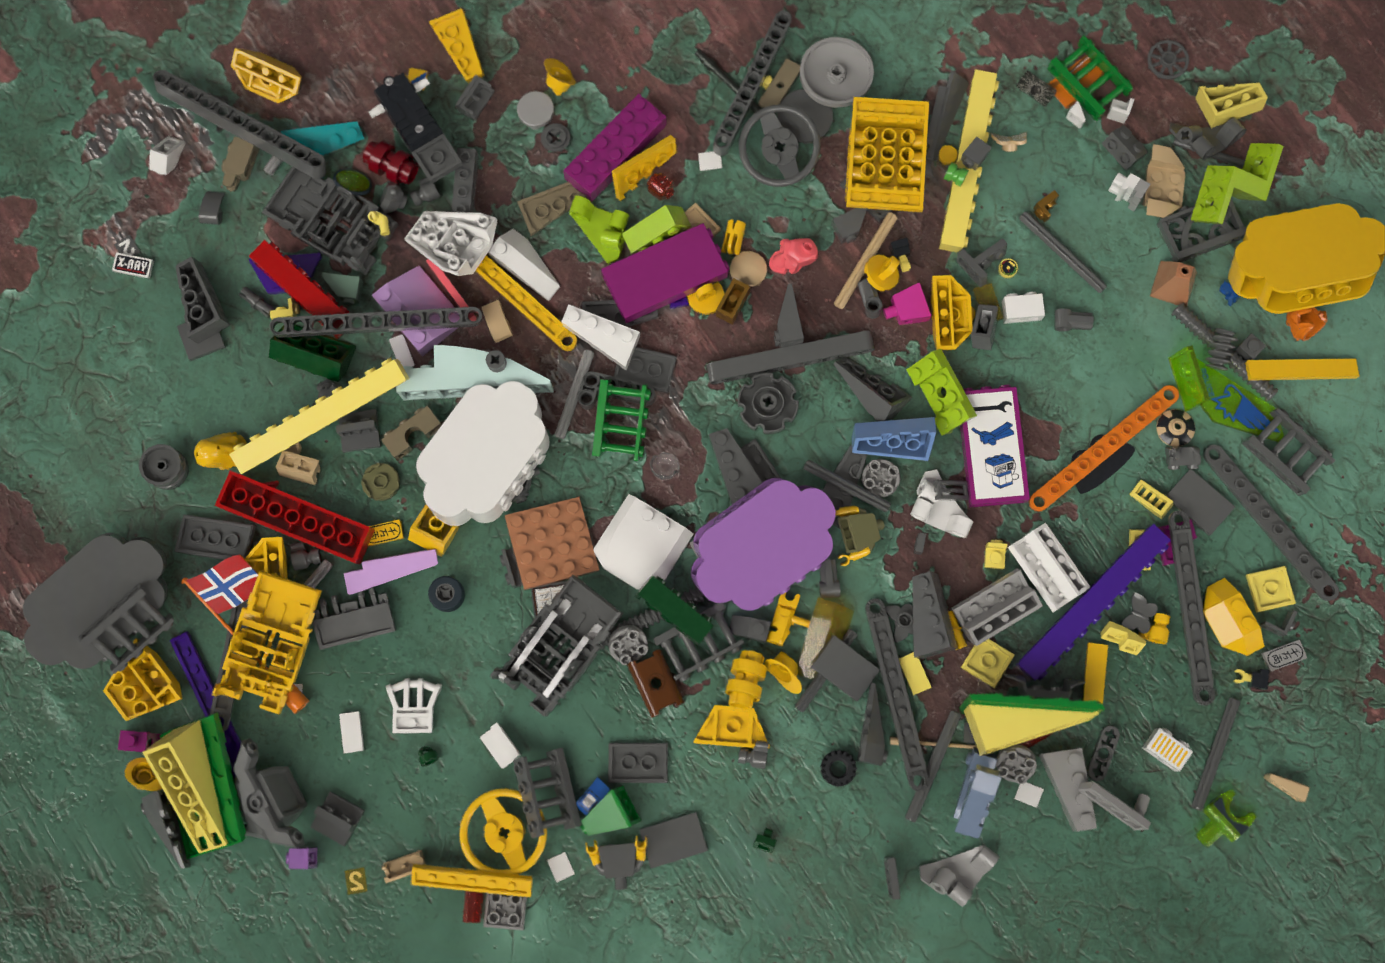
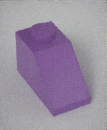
(302, 858)

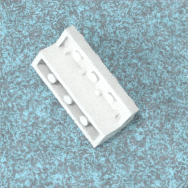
(1049, 567)

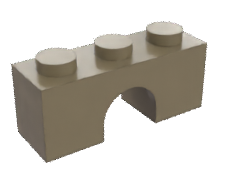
(397, 439)

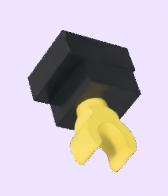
(901, 251)
(1256, 680)

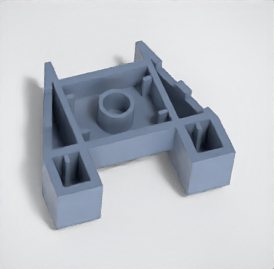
(976, 793)

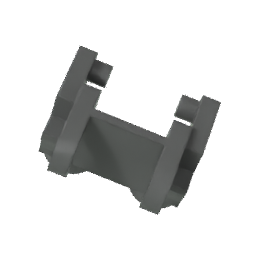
(1183, 456)

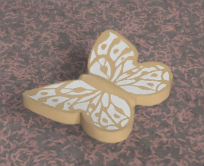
(1010, 143)

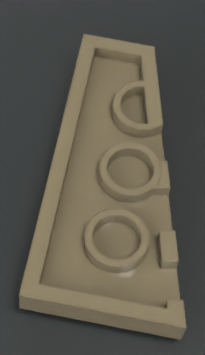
(547, 206)

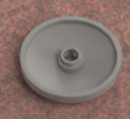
(836, 72)

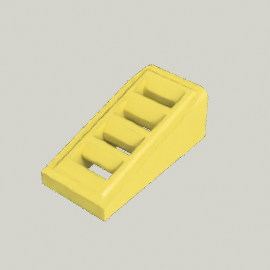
(1155, 493)

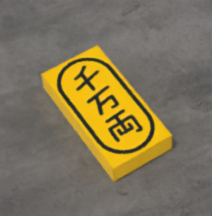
(387, 532)

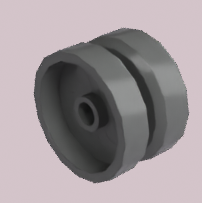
(163, 467)

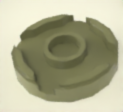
(380, 482)

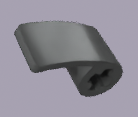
(210, 209)

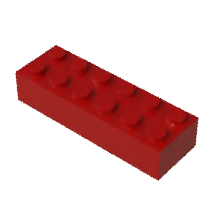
(296, 282)

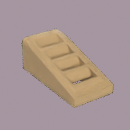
(1293, 789)

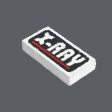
(133, 265)

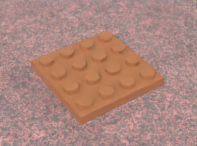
(551, 543)

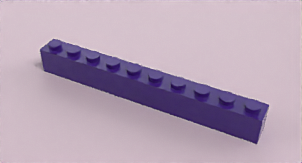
(1093, 602)

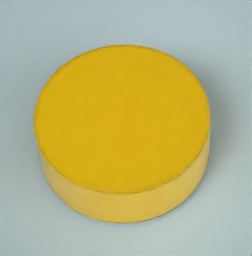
(947, 155)

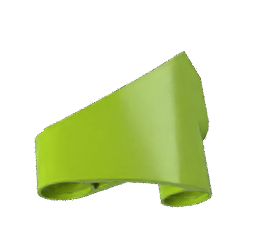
(601, 227)

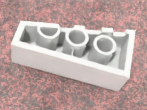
(604, 335)

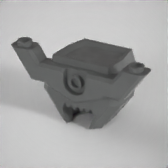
(268, 799)

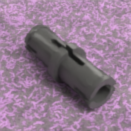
(257, 302)

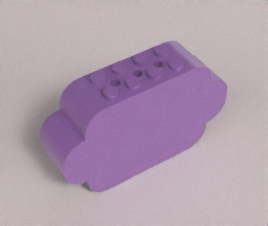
(763, 544)

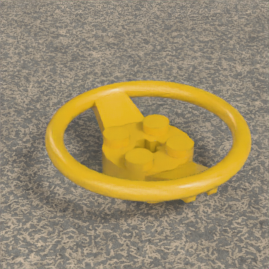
(496, 819)

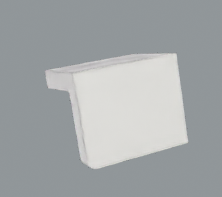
(1119, 110)

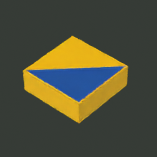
(416, 75)

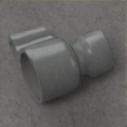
(426, 193)
(301, 558)
(756, 757)

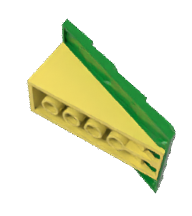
(1011, 720)
(199, 784)

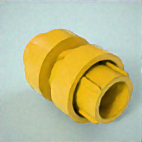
(748, 672)

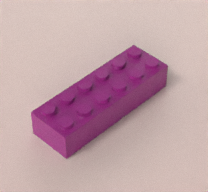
(614, 146)

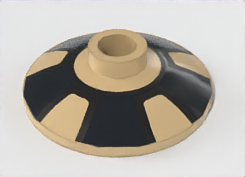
(1167, 431)

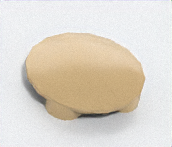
(748, 268)

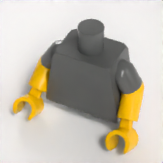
(618, 860)

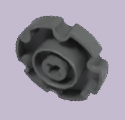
(782, 406)

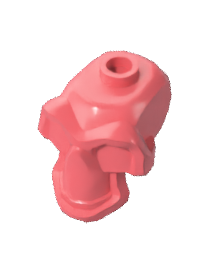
(793, 255)

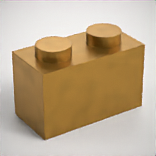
(733, 301)

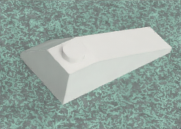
(521, 260)

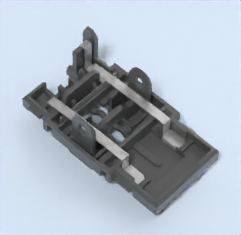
(582, 618)

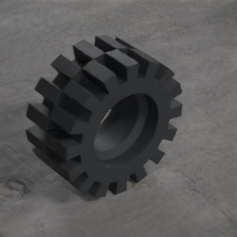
(842, 756)

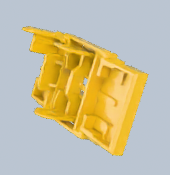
(284, 609)

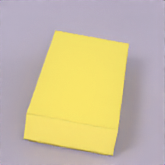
(914, 674)

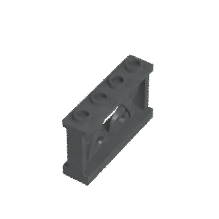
(1189, 250)

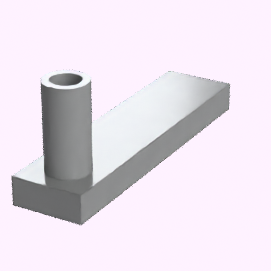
(1132, 817)

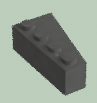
(931, 619)

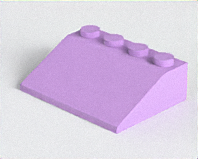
(416, 292)

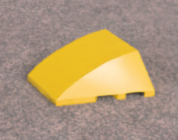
(143, 685)

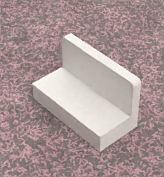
(500, 745)

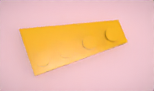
(458, 41)
(641, 166)

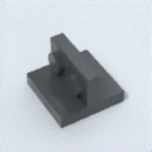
(359, 431)
(337, 818)

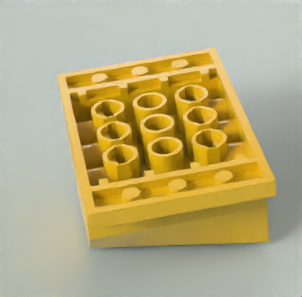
(887, 154)

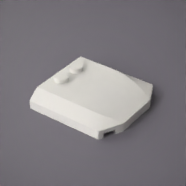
(641, 543)

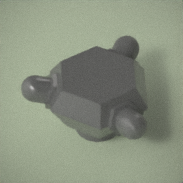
(392, 198)

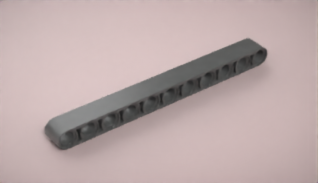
(240, 124)
(367, 319)

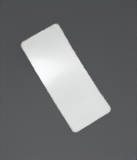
(401, 350)

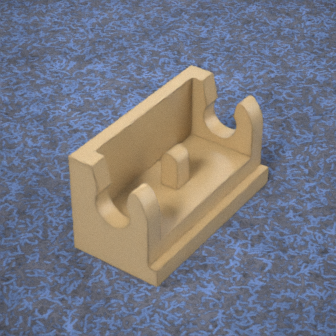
(298, 467)
(402, 866)

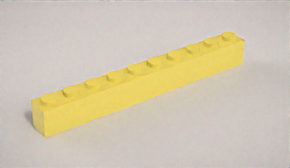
(975, 125)
(319, 416)

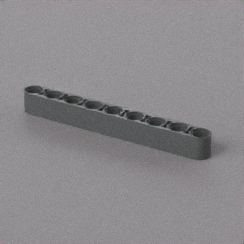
(751, 90)
(790, 357)

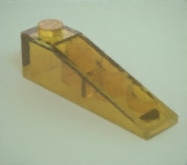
(827, 620)

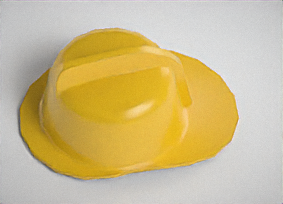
(558, 76)
(785, 671)
(141, 775)

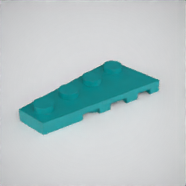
(326, 137)

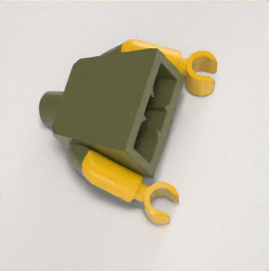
(858, 532)

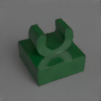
(764, 841)

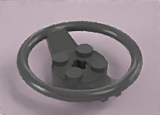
(775, 135)

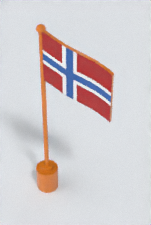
(227, 587)

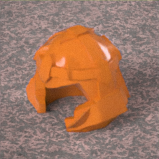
(1306, 322)

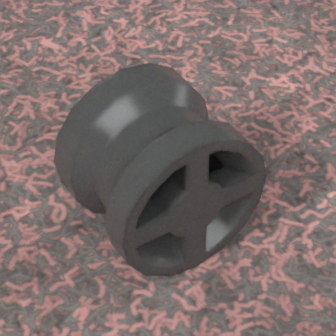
(496, 365)

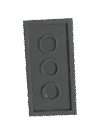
(214, 537)

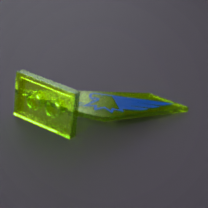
(1219, 396)

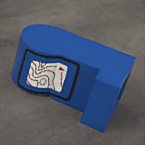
(593, 796)

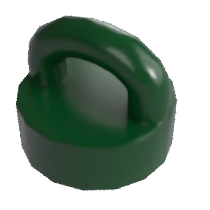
(427, 758)

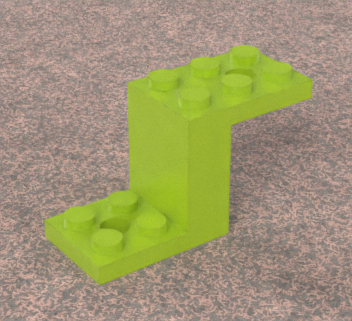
(1248, 183)

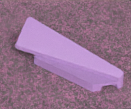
(387, 569)

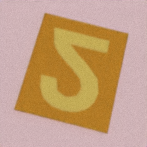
(355, 881)

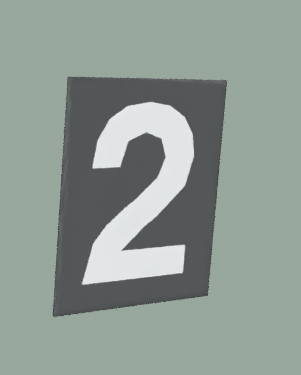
(127, 246)

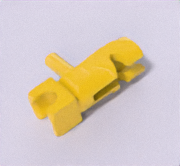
(783, 619)

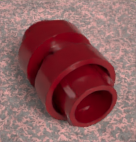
(384, 159)

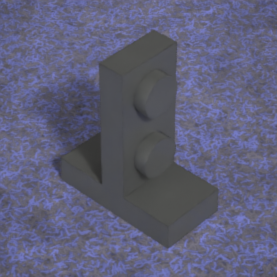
(976, 266)

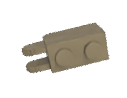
(238, 163)

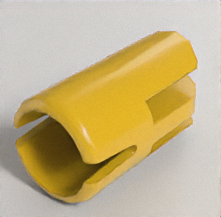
(733, 237)

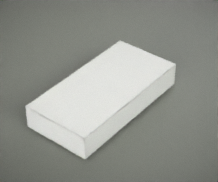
(351, 732)

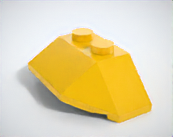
(266, 75)
(950, 313)
(269, 557)
(1231, 619)

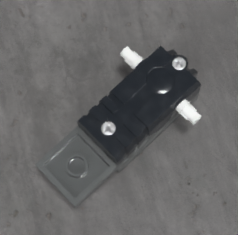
(416, 125)

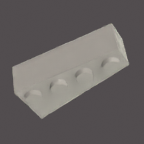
(1066, 773)

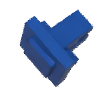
(1227, 290)

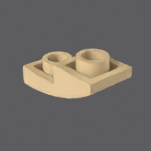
(497, 321)

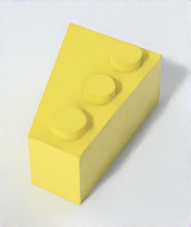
(1236, 101)

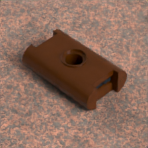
(650, 669)

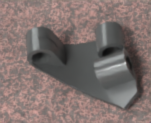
(1209, 141)

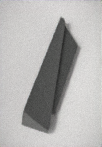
(944, 111)

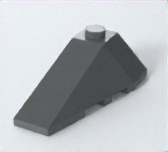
(875, 395)
(872, 739)
(165, 822)

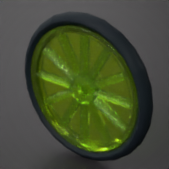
(353, 181)

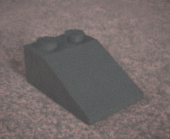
(788, 326)

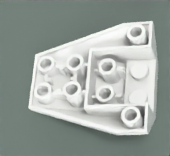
(453, 239)

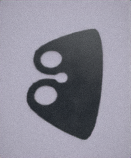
(1106, 468)

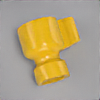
(1159, 632)

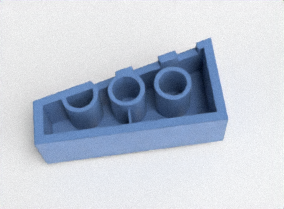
(895, 438)

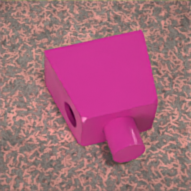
(908, 306)

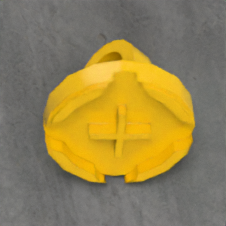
(882, 272)
(706, 298)

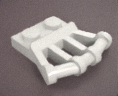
(413, 719)

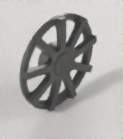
(1167, 60)

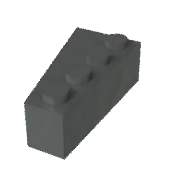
(201, 305)
(733, 465)

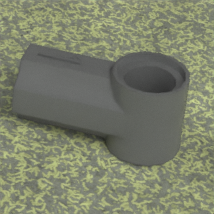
(869, 297)
(1067, 320)
(828, 583)

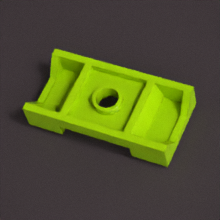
(934, 373)

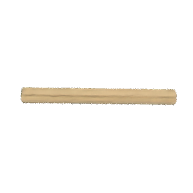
(870, 251)

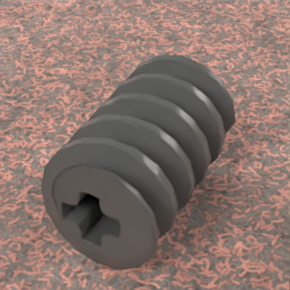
(1221, 349)

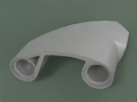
(959, 873)

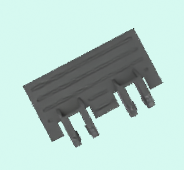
(353, 622)

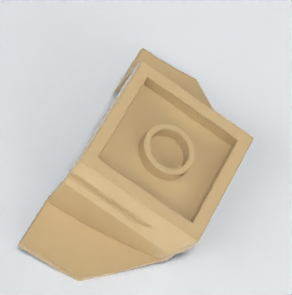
(1166, 182)

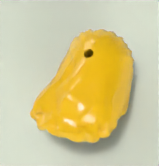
(215, 450)

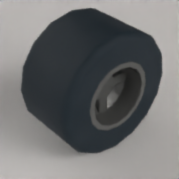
(443, 588)

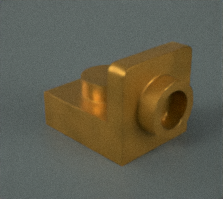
(1045, 204)

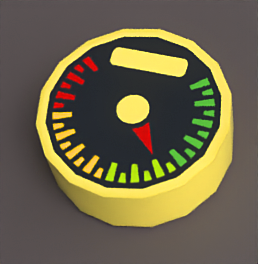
(1008, 268)

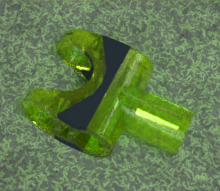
(1223, 821)

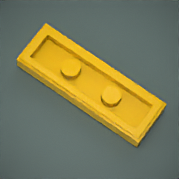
(1095, 672)

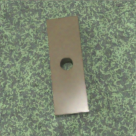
(785, 77)

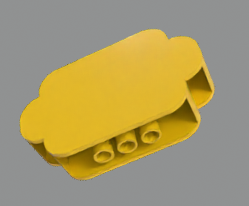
(1308, 258)

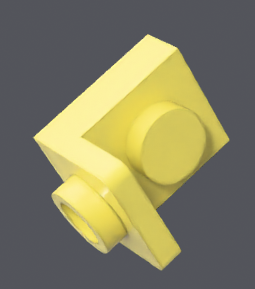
(284, 312)
(995, 554)

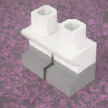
(1130, 189)

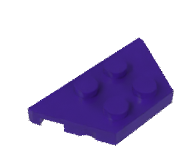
(306, 261)

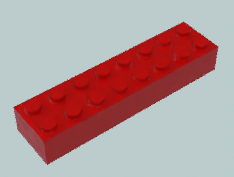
(295, 517)

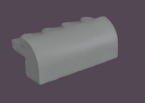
(996, 607)

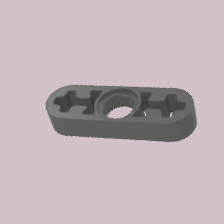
(1102, 737)

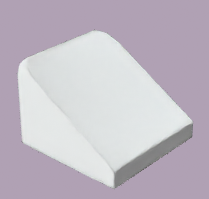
(1076, 115)

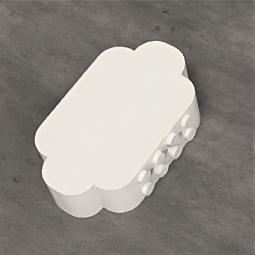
(483, 454)

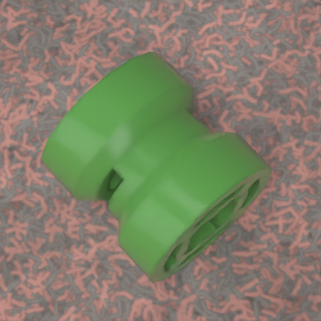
(956, 174)

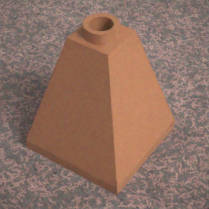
(1173, 282)

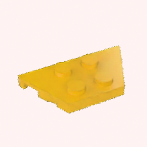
(731, 728)

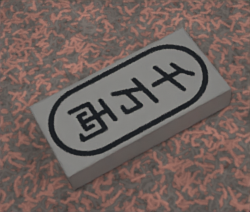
(1284, 655)

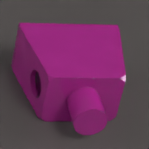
(136, 740)

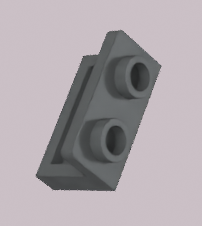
(1124, 147)

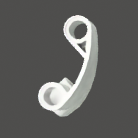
(939, 513)

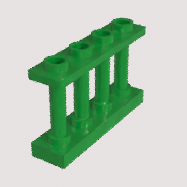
(1076, 89)
(603, 427)

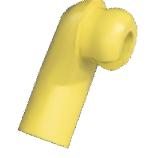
(381, 220)

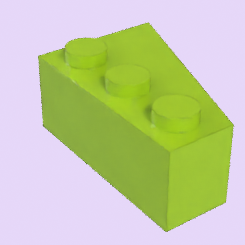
(656, 228)

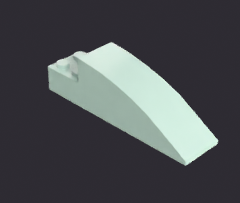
(460, 369)

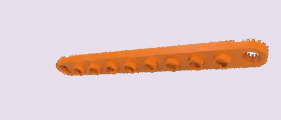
(1103, 448)

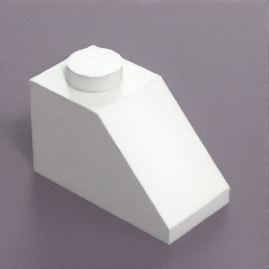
(165, 155)

